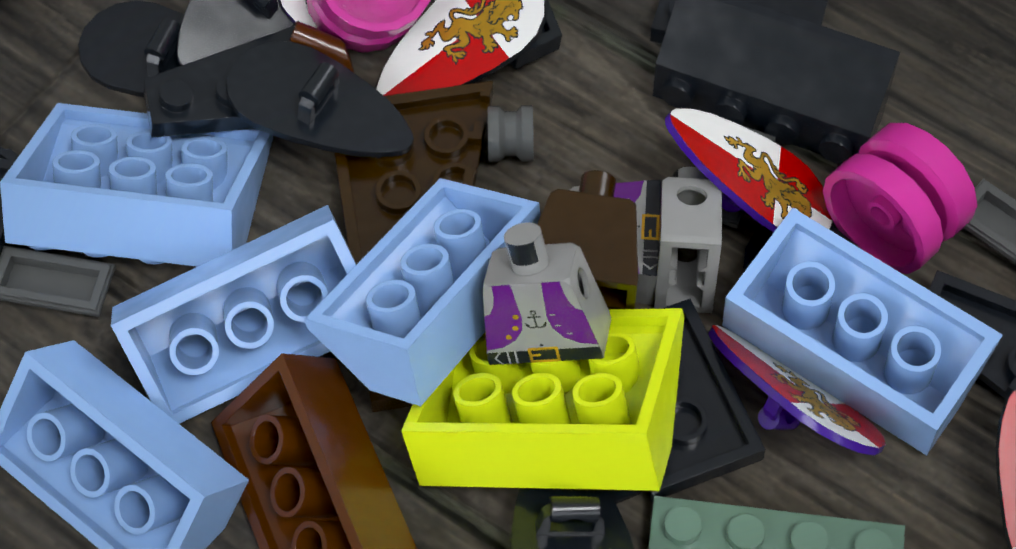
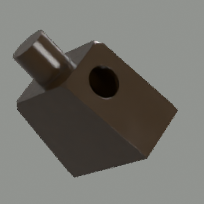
(602, 229)

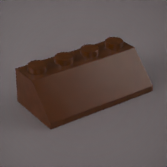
(308, 461)

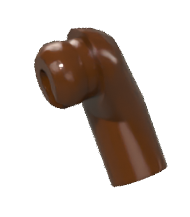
(322, 42)

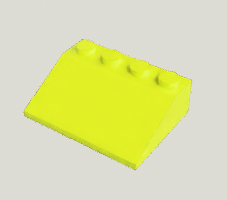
(556, 420)

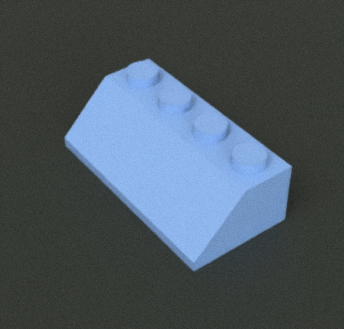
(419, 291)
(232, 316)
(859, 330)
(111, 456)

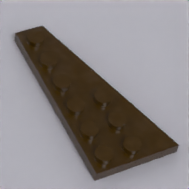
(379, 191)

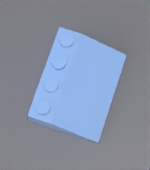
(111, 189)

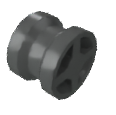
(510, 133)

